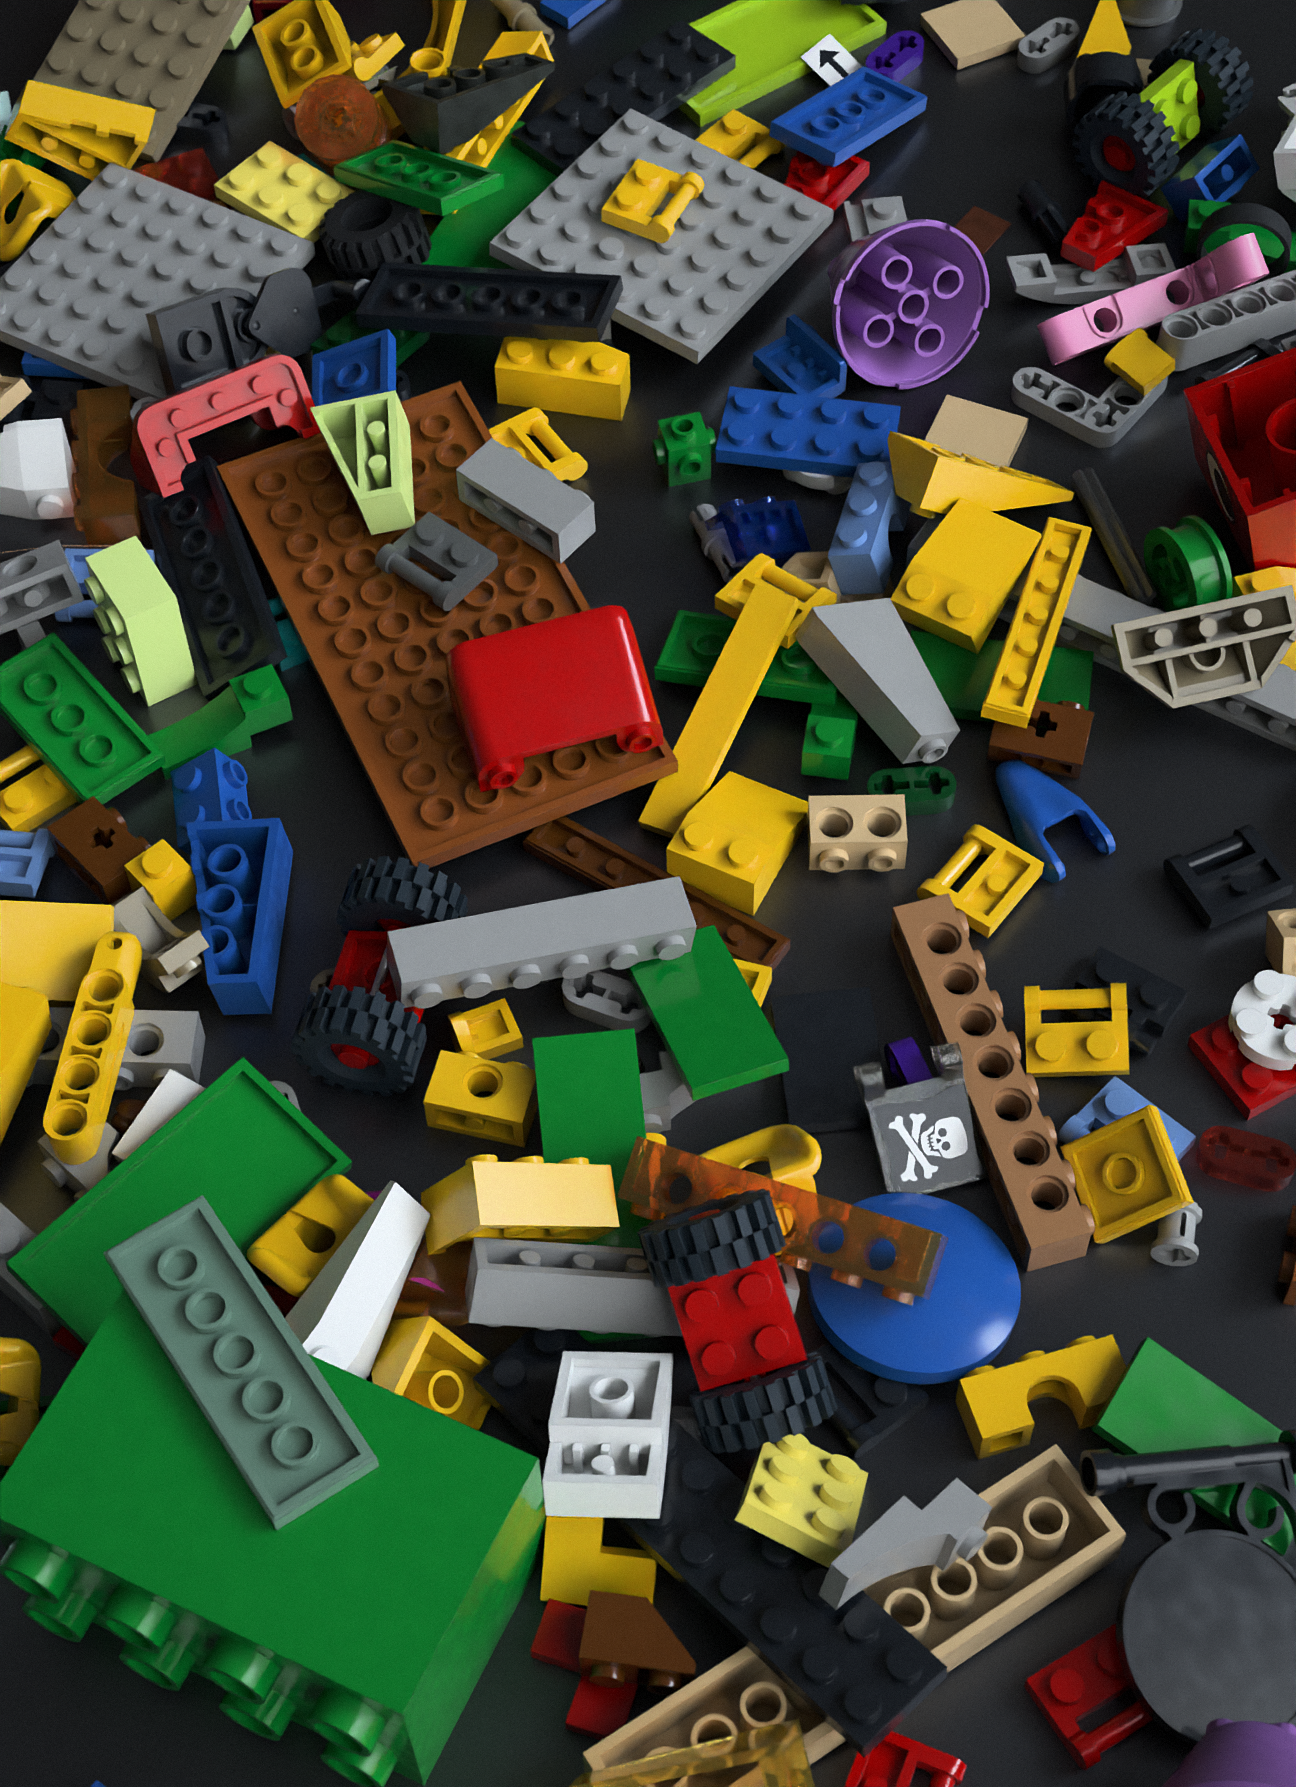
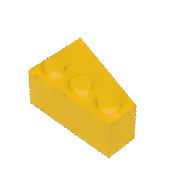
(78, 128)
(563, 377)
(521, 1202)

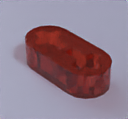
(1246, 1158)

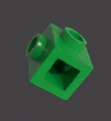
(684, 449)

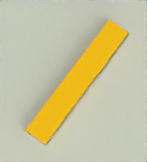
(1036, 623)
(720, 708)

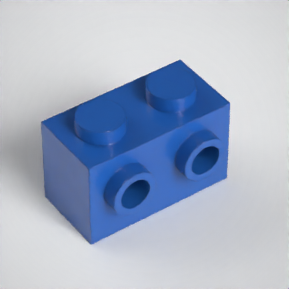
(1211, 175)

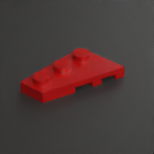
(824, 183)
(1110, 224)

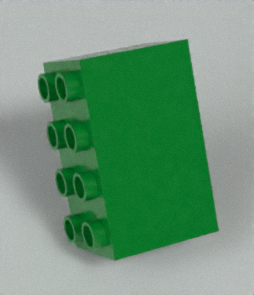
(344, 1620)

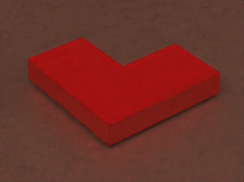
(594, 1709)

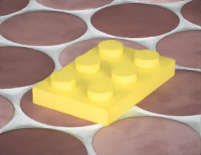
(281, 191)
(803, 1498)

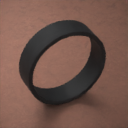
(1249, 214)

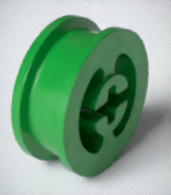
(1187, 564)

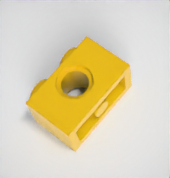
(500, 1117)

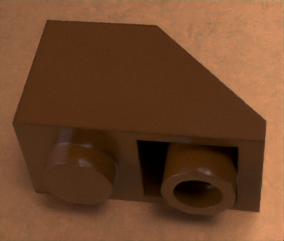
(632, 1644)

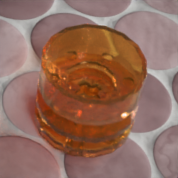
(363, 119)

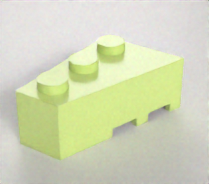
(373, 455)

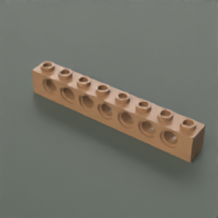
(1039, 1234)

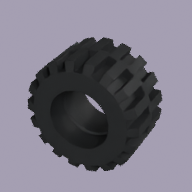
(369, 231)

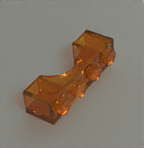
(104, 431)

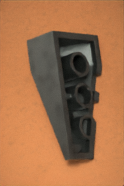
(465, 101)

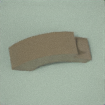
(167, 952)

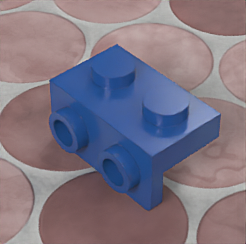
(802, 362)
(208, 790)

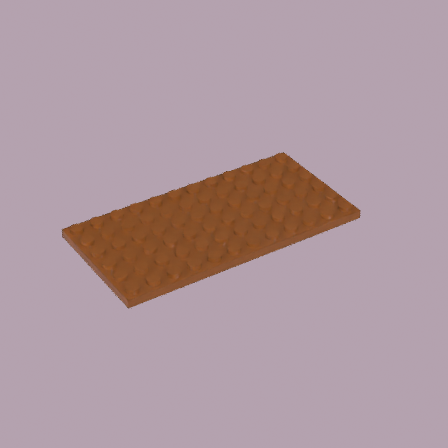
(386, 643)

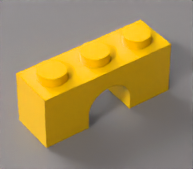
(997, 1400)

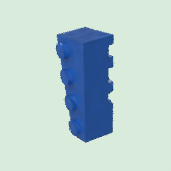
(241, 902)

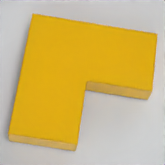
(579, 1563)

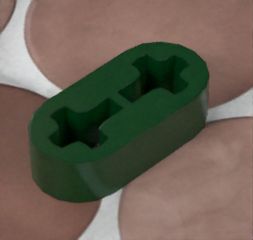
(914, 784)

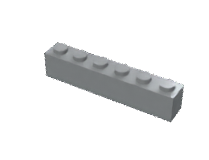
(540, 942)
(573, 1288)

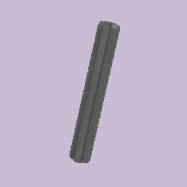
(1113, 536)

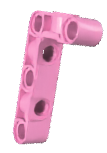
(1147, 304)

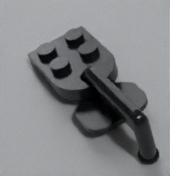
(209, 330)

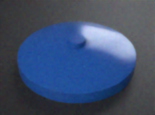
(935, 1338)

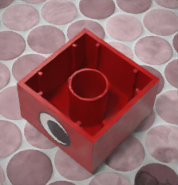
(1248, 454)

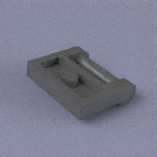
(445, 552)

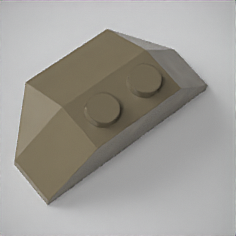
(1208, 647)

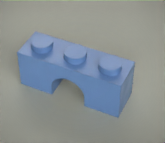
(860, 544)

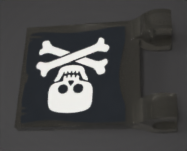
(923, 1128)

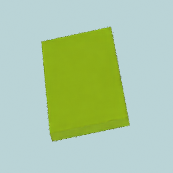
(769, 46)

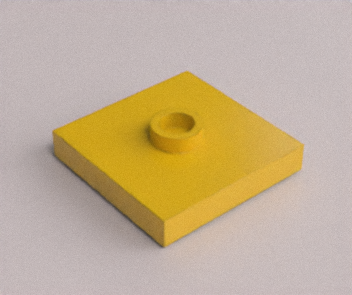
(1127, 1174)

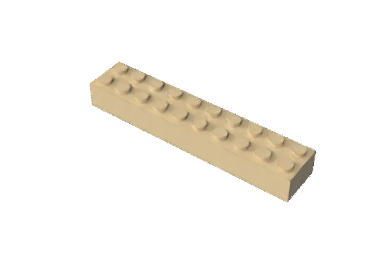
(1037, 1548)

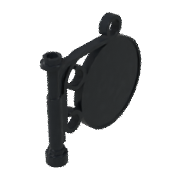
(1208, 1610)

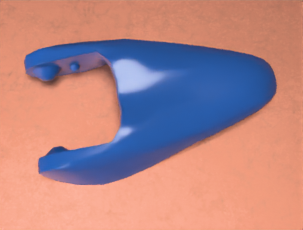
(1040, 802)

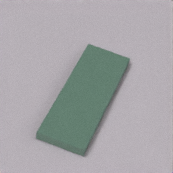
(241, 1362)

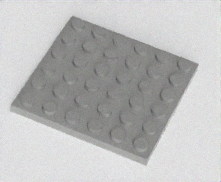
(123, 254)
(710, 270)

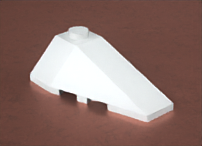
(36, 470)
(357, 1290)

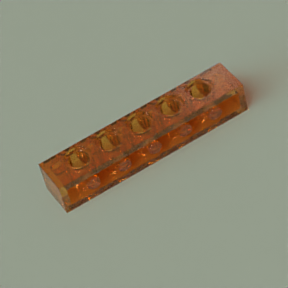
(917, 1249)

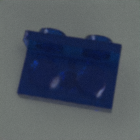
(761, 527)

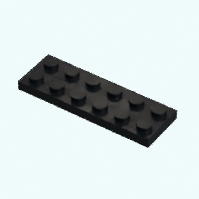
(648, 80)
(490, 302)
(212, 578)

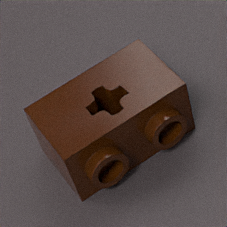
(1056, 753)
(96, 848)

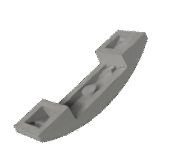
(1070, 284)

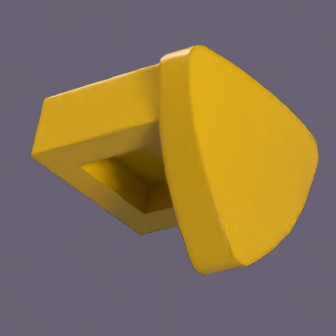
(1139, 361)
(485, 1030)

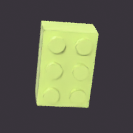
(140, 621)

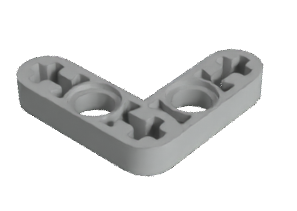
(1041, 392)

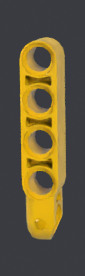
(110, 975)

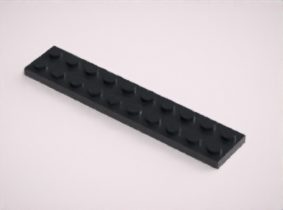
(843, 1662)

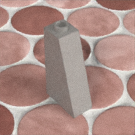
(881, 675)

